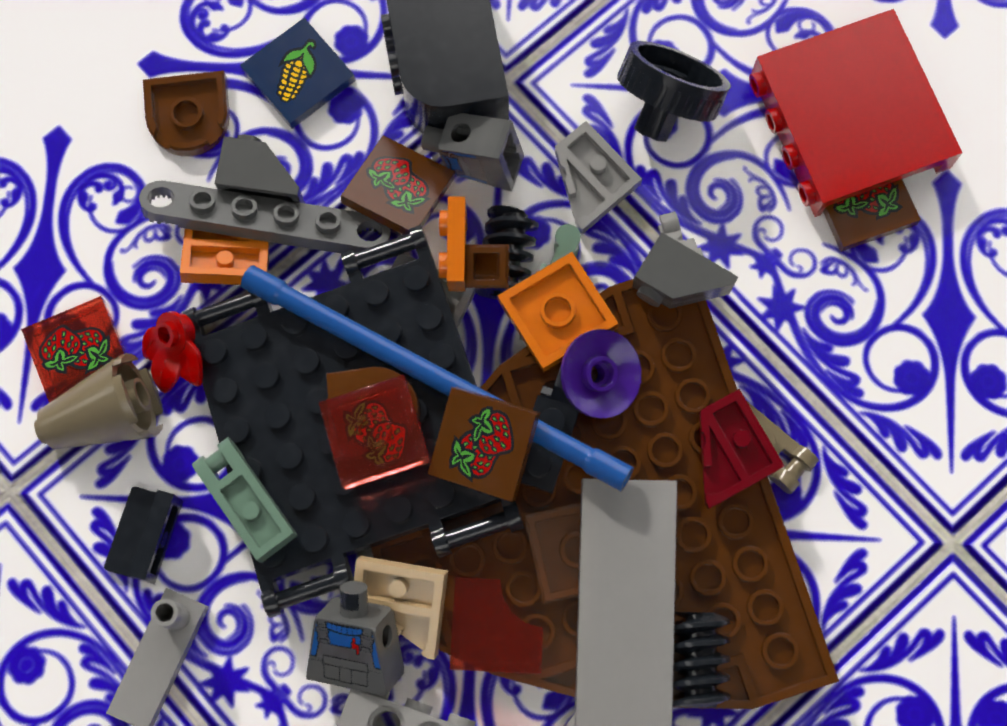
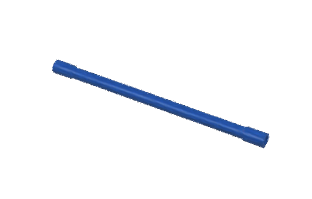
(277, 292)

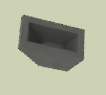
(253, 169)
(680, 276)

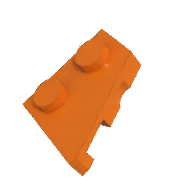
(454, 225)
(219, 257)

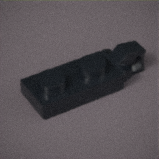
(556, 410)

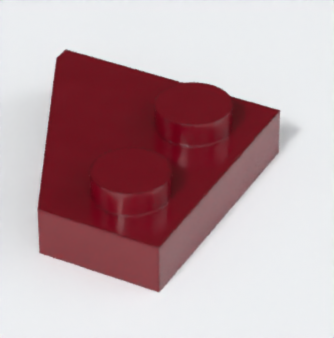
(733, 449)

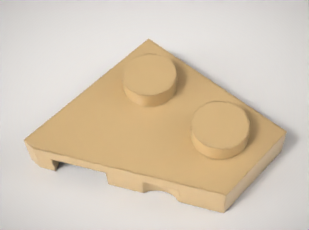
(412, 593)

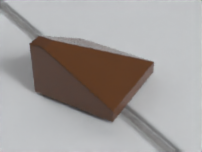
(486, 265)

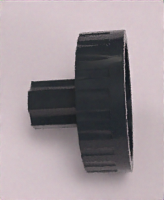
(671, 87)

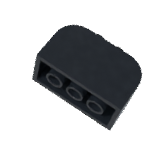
(445, 59)

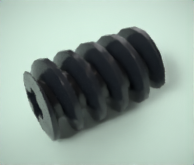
(509, 227)
(701, 659)

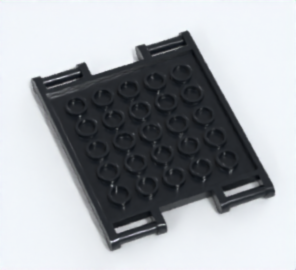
(265, 397)

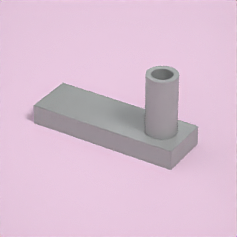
(157, 659)

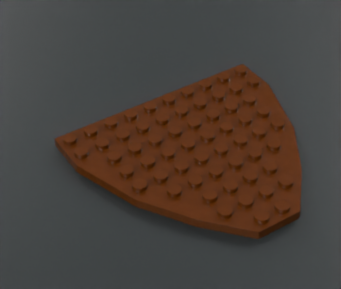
(727, 557)

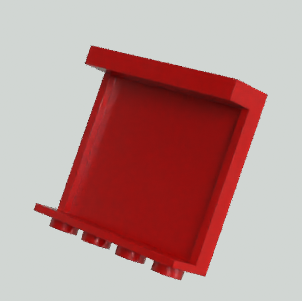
(853, 110)

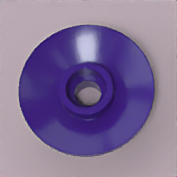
(617, 373)

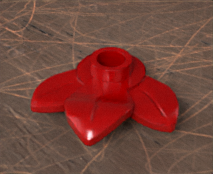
(173, 351)

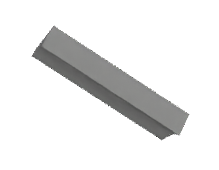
(626, 604)

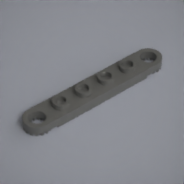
(260, 217)

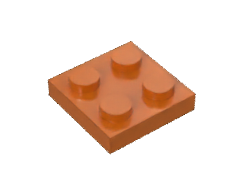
(556, 309)

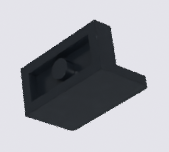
(143, 534)

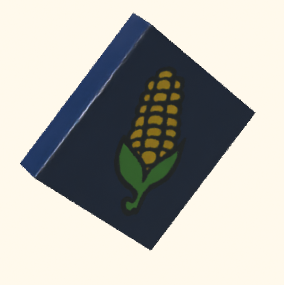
(298, 73)

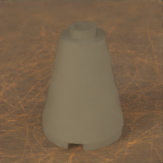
(103, 408)

